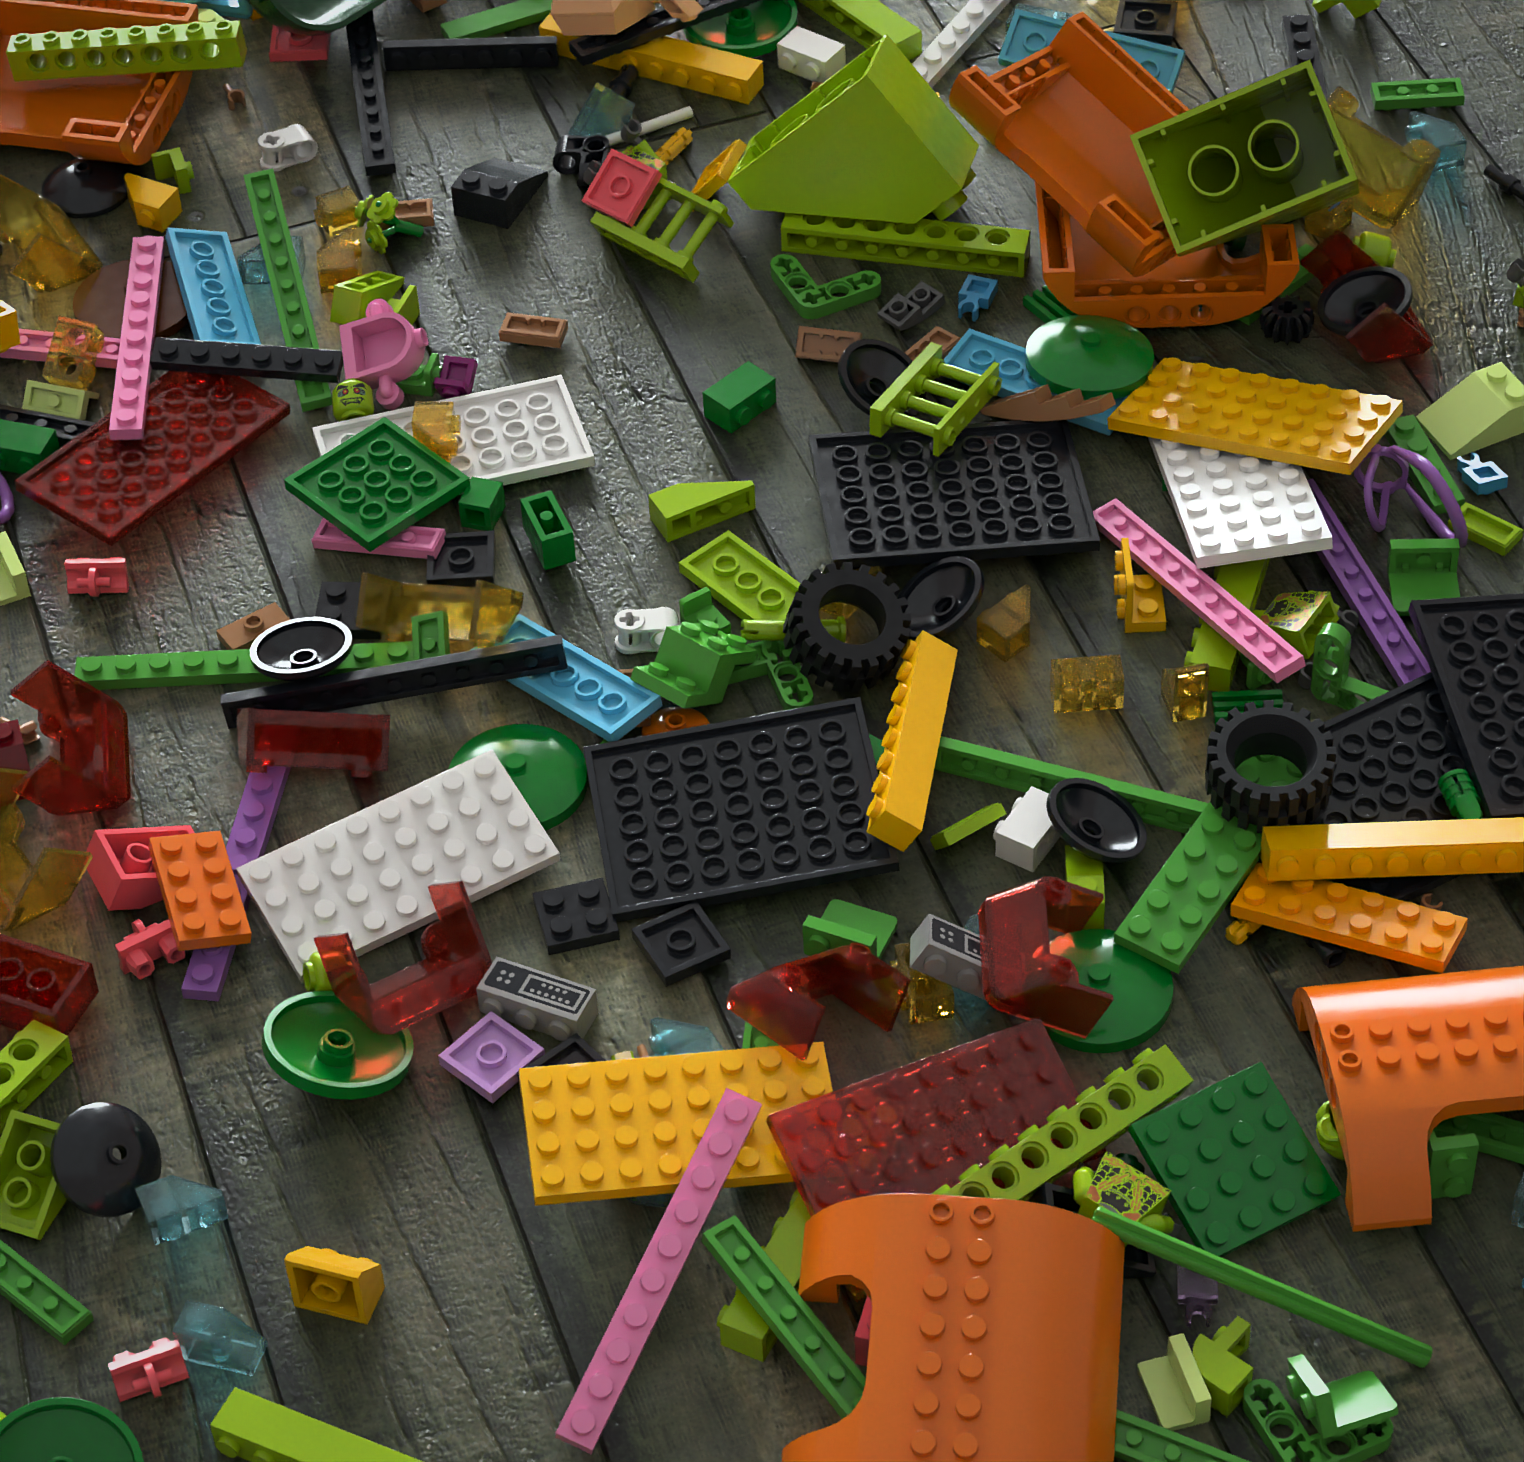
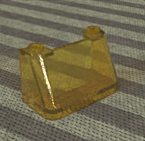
(1387, 173)

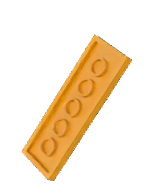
(1352, 919)

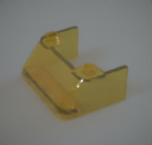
(49, 242)
(473, 613)
(27, 889)

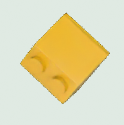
(334, 1283)

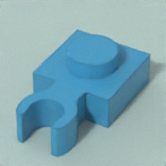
(976, 293)
(1481, 477)

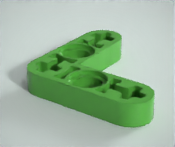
(818, 301)
(767, 664)
(1342, 688)
(1312, 1447)

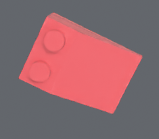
(124, 866)

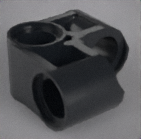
(576, 153)

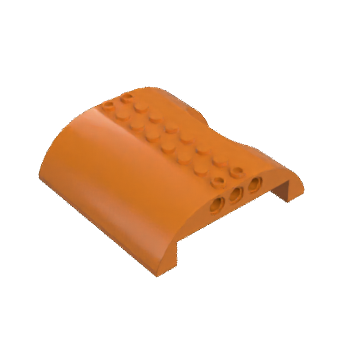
(94, 116)
(1069, 128)
(1095, 284)
(1401, 1063)
(983, 1329)

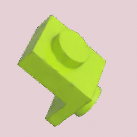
(172, 164)

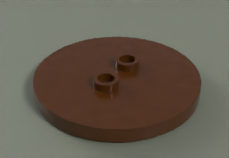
(103, 295)

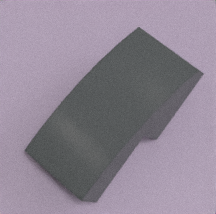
(913, 308)

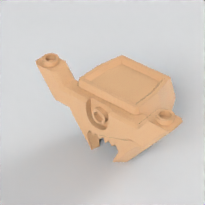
(614, 16)

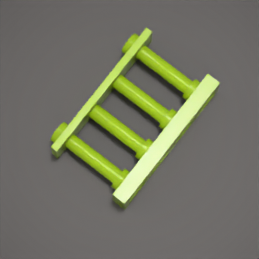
(659, 250)
(917, 380)

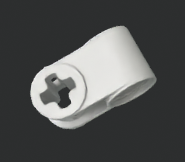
(287, 146)
(645, 629)

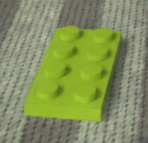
(741, 578)

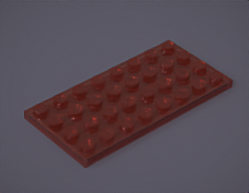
(188, 432)
(924, 1119)

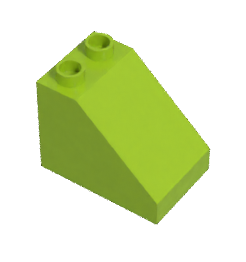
(862, 148)
(1246, 161)

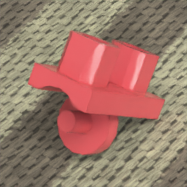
(96, 576)
(145, 946)
(148, 1370)

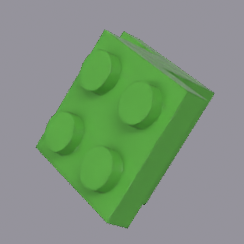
(694, 664)

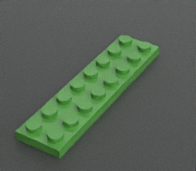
(1199, 877)

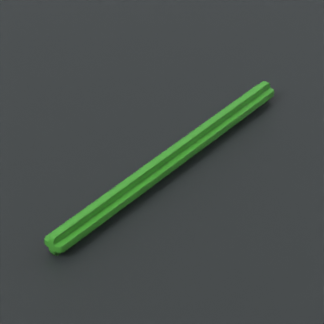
(1265, 1288)

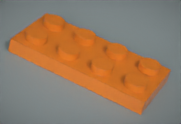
(199, 890)

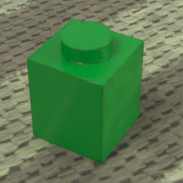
(481, 504)

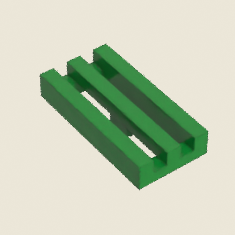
(1046, 298)
(1230, 699)

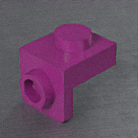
(456, 377)

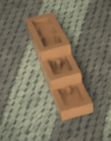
(1041, 406)

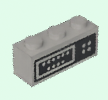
(948, 954)
(537, 1000)

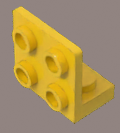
(1141, 596)

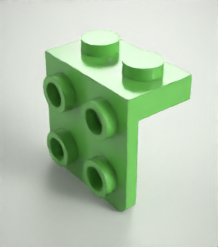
(1422, 571)
(848, 924)
(1452, 1164)
(1338, 1404)

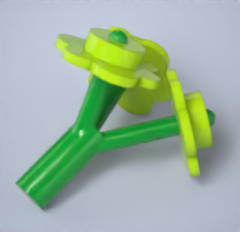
(383, 210)

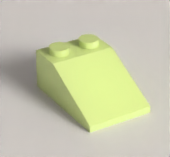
(1476, 412)

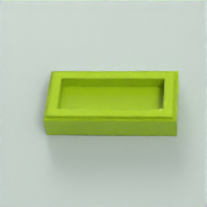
(1489, 530)
(967, 825)

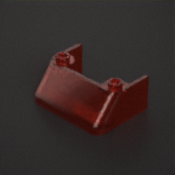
(1383, 333)
(313, 740)
(92, 742)
(1017, 960)
(447, 976)
(784, 1002)

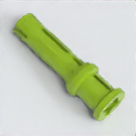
(773, 629)

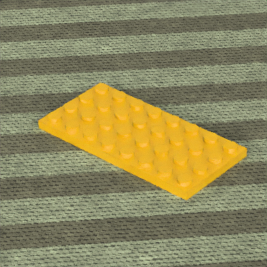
(1257, 415)
(638, 1120)

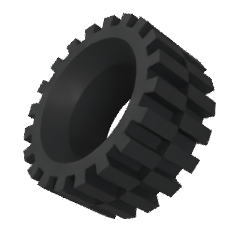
(834, 659)
(1270, 733)

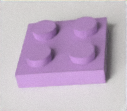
(490, 1056)

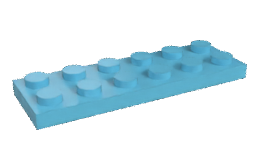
(1033, 32)
(211, 286)
(978, 351)
(587, 690)

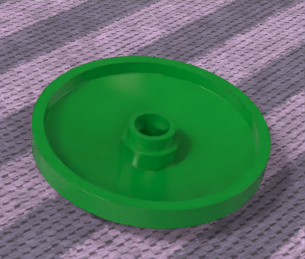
(747, 30)
(1090, 355)
(542, 765)
(1138, 986)
(330, 1051)
(66, 1432)

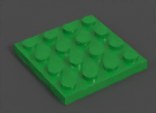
(377, 483)
(1234, 1161)

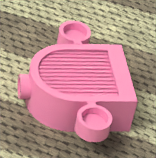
(382, 351)

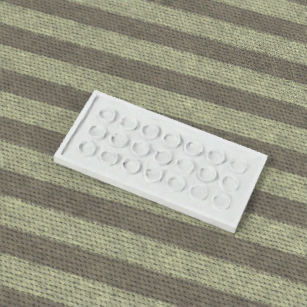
(504, 433)
(1240, 505)
(376, 865)

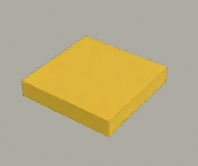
(719, 170)

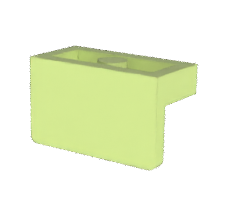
(57, 399)
(12, 575)
(1176, 1386)

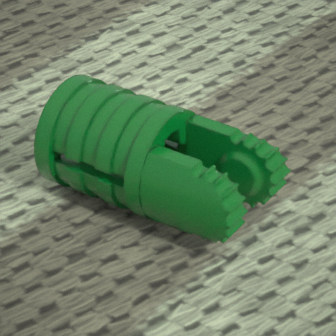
(1460, 797)

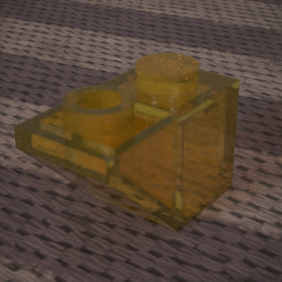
(338, 260)
(436, 427)
(1006, 625)
(1185, 691)

